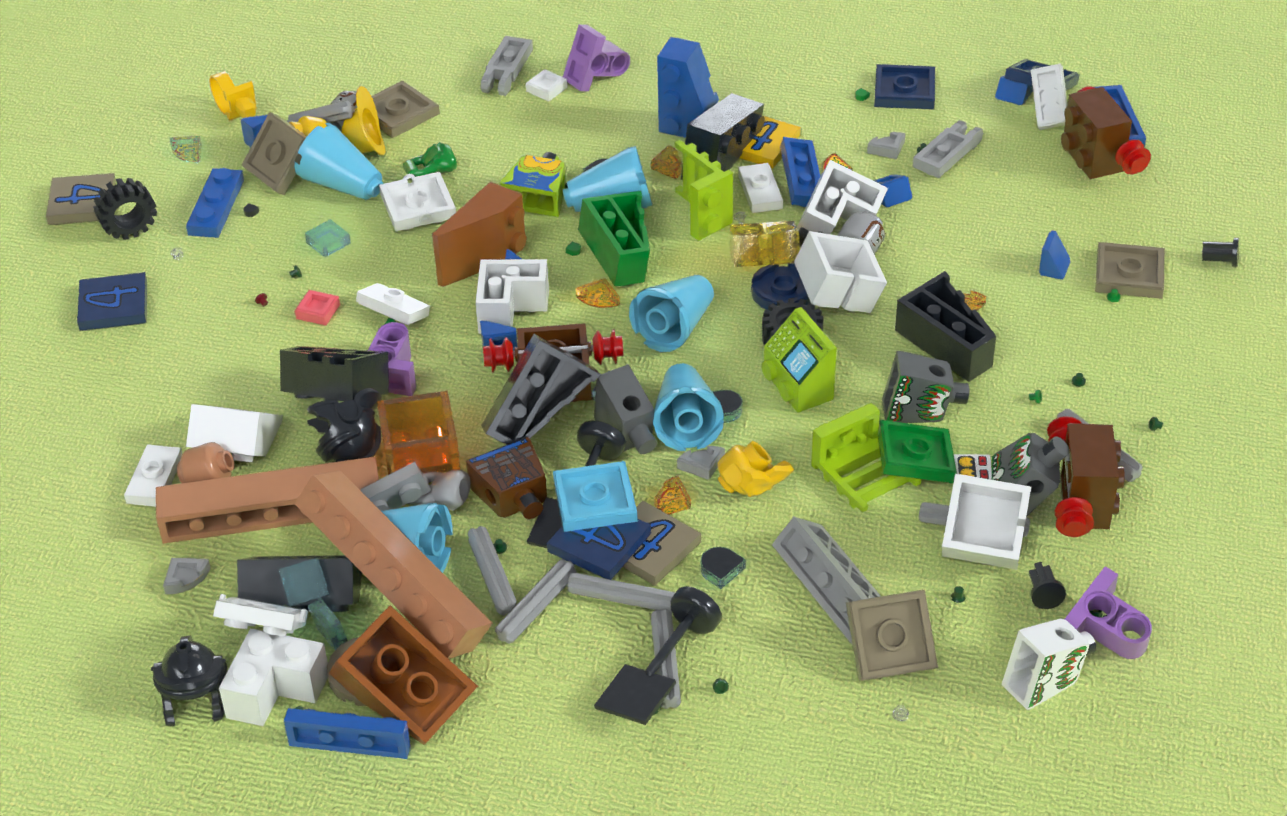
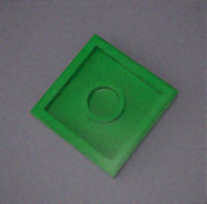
(916, 451)

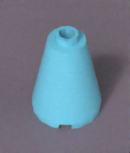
(337, 164)
(613, 176)
(670, 311)
(686, 410)
(426, 528)

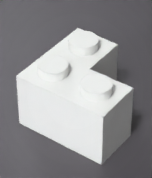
(838, 195)
(511, 287)
(272, 668)

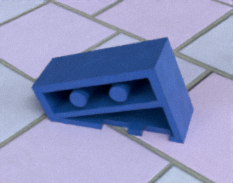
(682, 85)

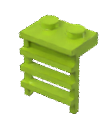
(706, 190)
(848, 445)

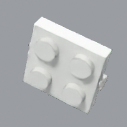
(417, 202)
(274, 618)

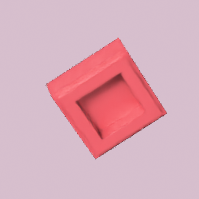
(317, 307)

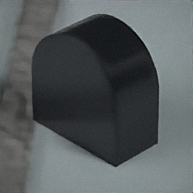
(250, 210)

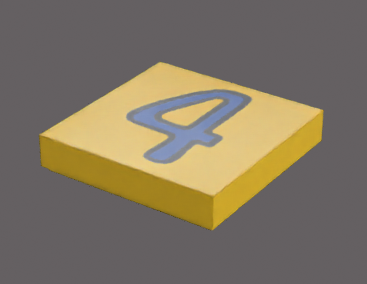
(766, 144)

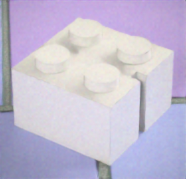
(840, 272)
(986, 521)

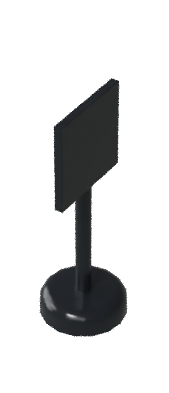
(600, 442)
(639, 692)

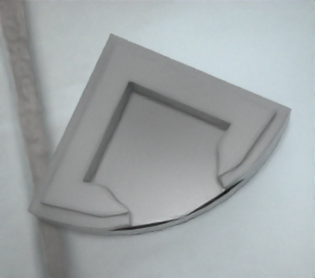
(887, 146)
(702, 462)
(185, 574)

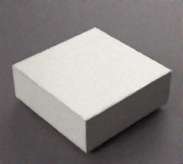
(546, 85)

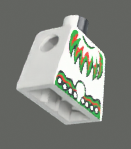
(1046, 661)

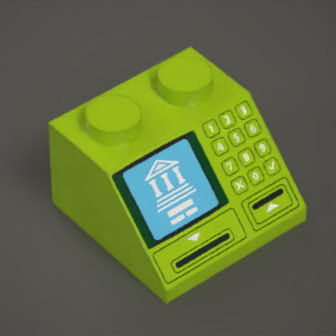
(801, 362)

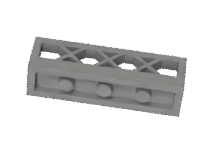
(823, 569)

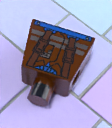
(509, 479)

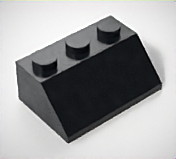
(261, 581)

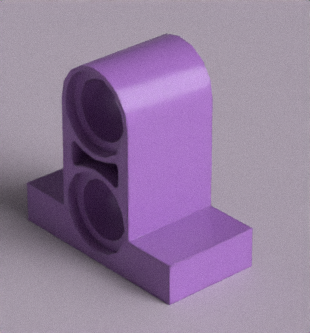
(592, 57)
(395, 340)
(1119, 618)

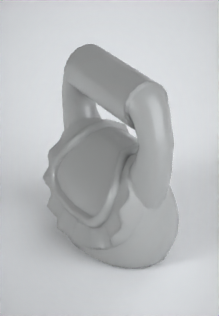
(446, 489)

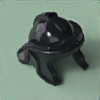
(347, 427)
(187, 674)

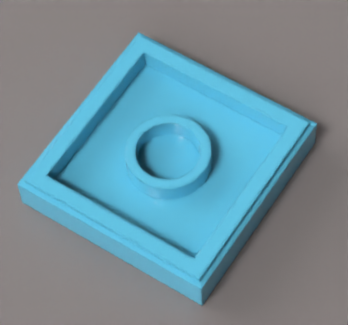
(594, 496)

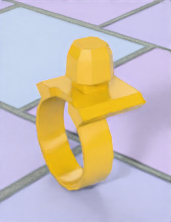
(233, 100)

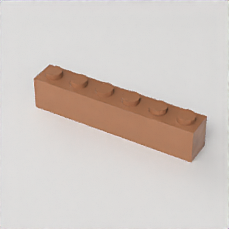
(246, 500)
(393, 564)

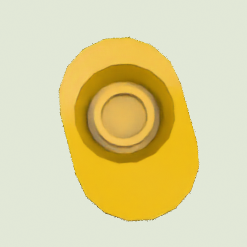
(364, 127)

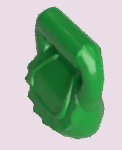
(435, 159)

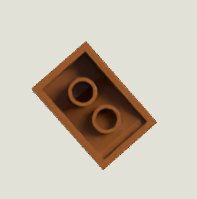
(479, 232)
(402, 676)

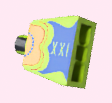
(539, 182)

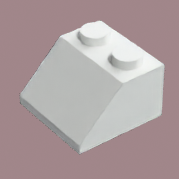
(236, 430)

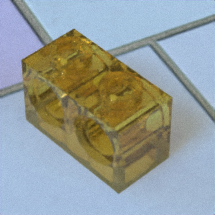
(764, 243)

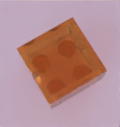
(419, 432)

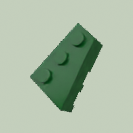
(617, 235)

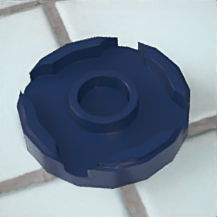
(777, 283)

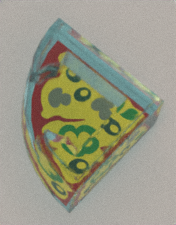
(187, 148)

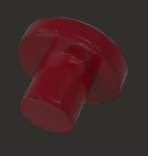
(261, 298)

